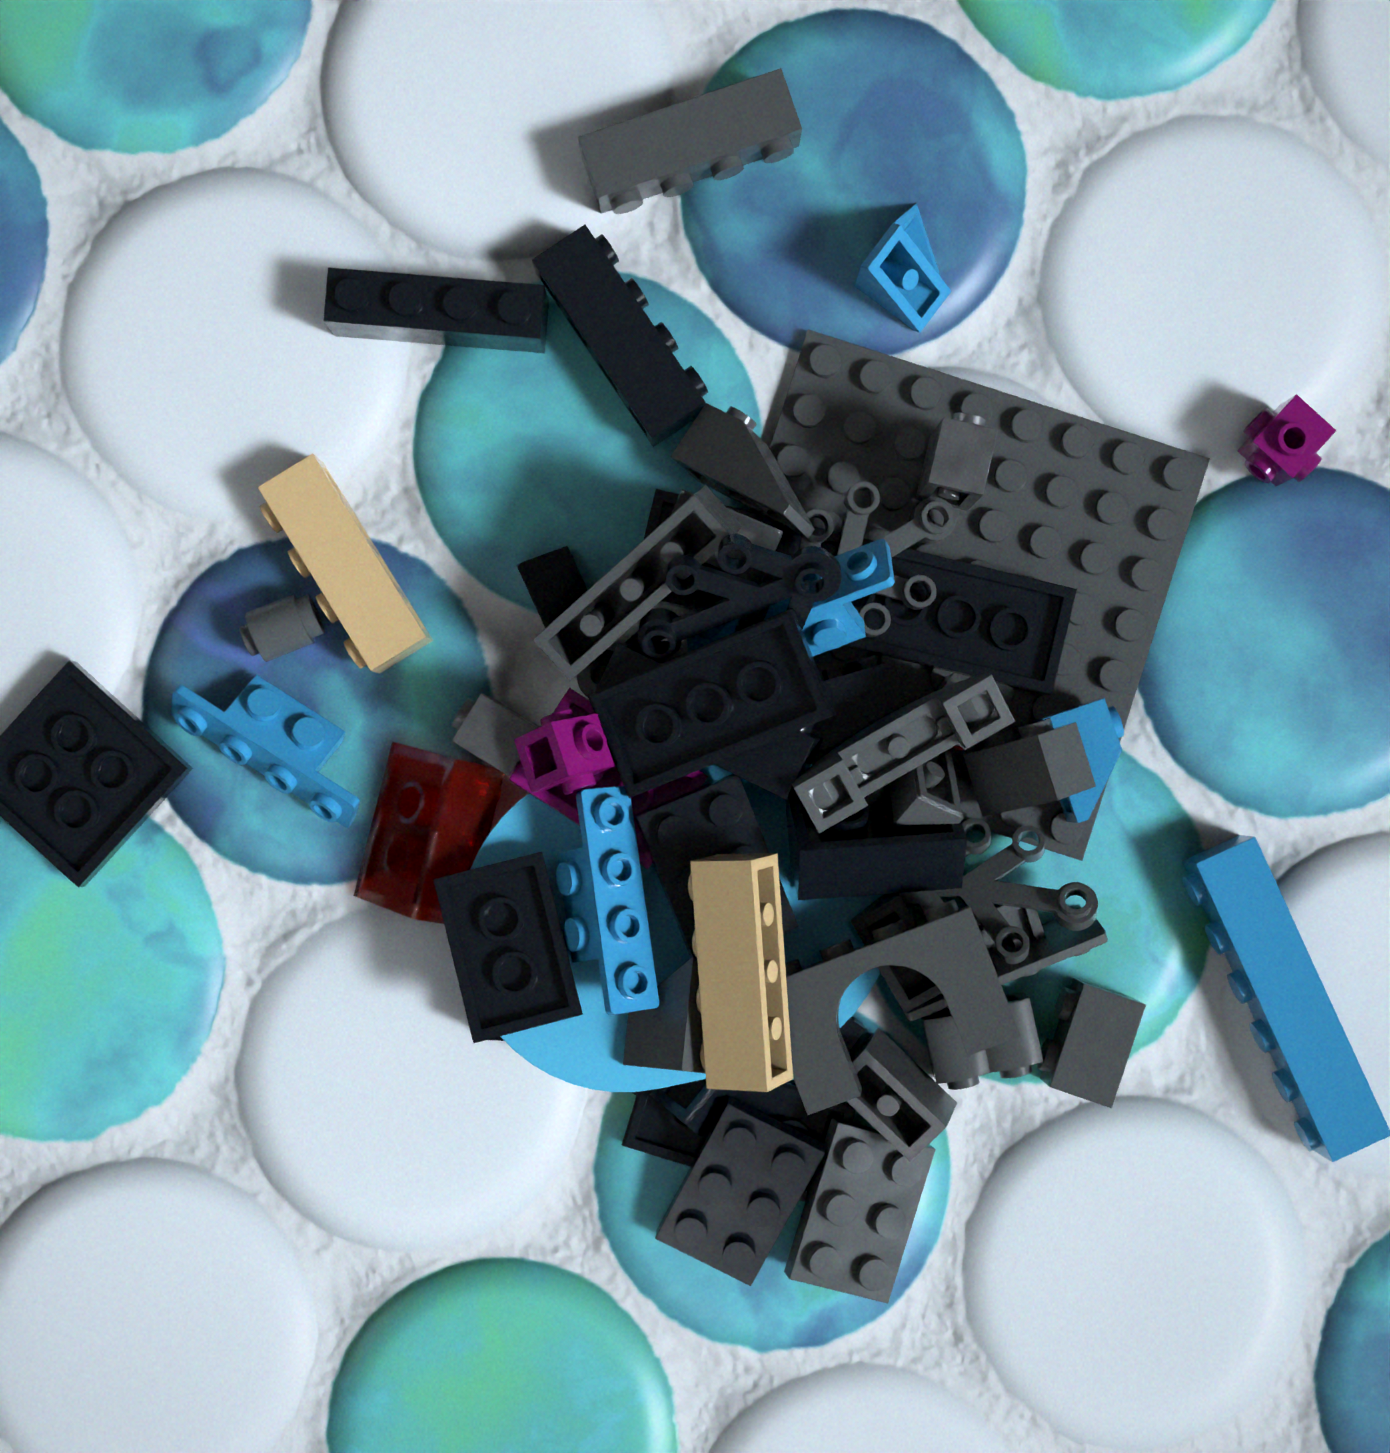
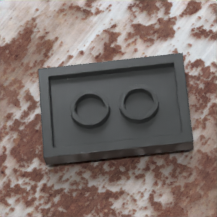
(858, 1213)

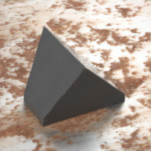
(672, 1032)

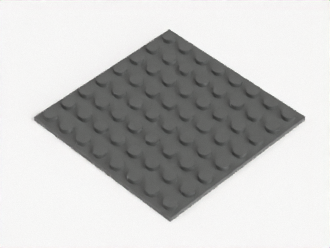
(1057, 507)

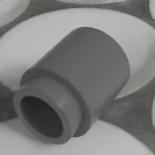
(281, 627)

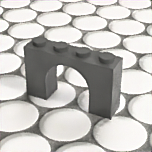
(943, 948)

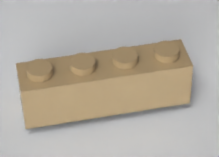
(344, 564)
(741, 971)

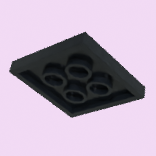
(82, 773)

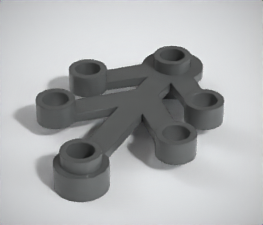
(900, 539)
(983, 890)

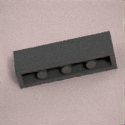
(691, 142)
(635, 583)

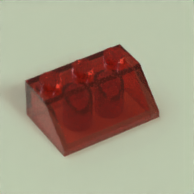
(425, 827)

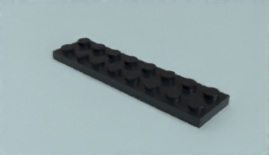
(972, 627)

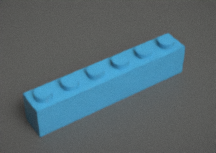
(1285, 998)

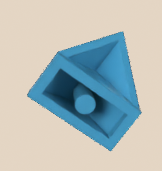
(904, 273)

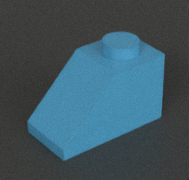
(1099, 732)

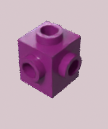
(1285, 442)
(564, 752)

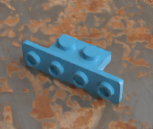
(832, 620)
(274, 738)
(607, 901)

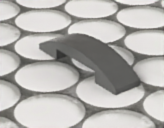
(898, 744)

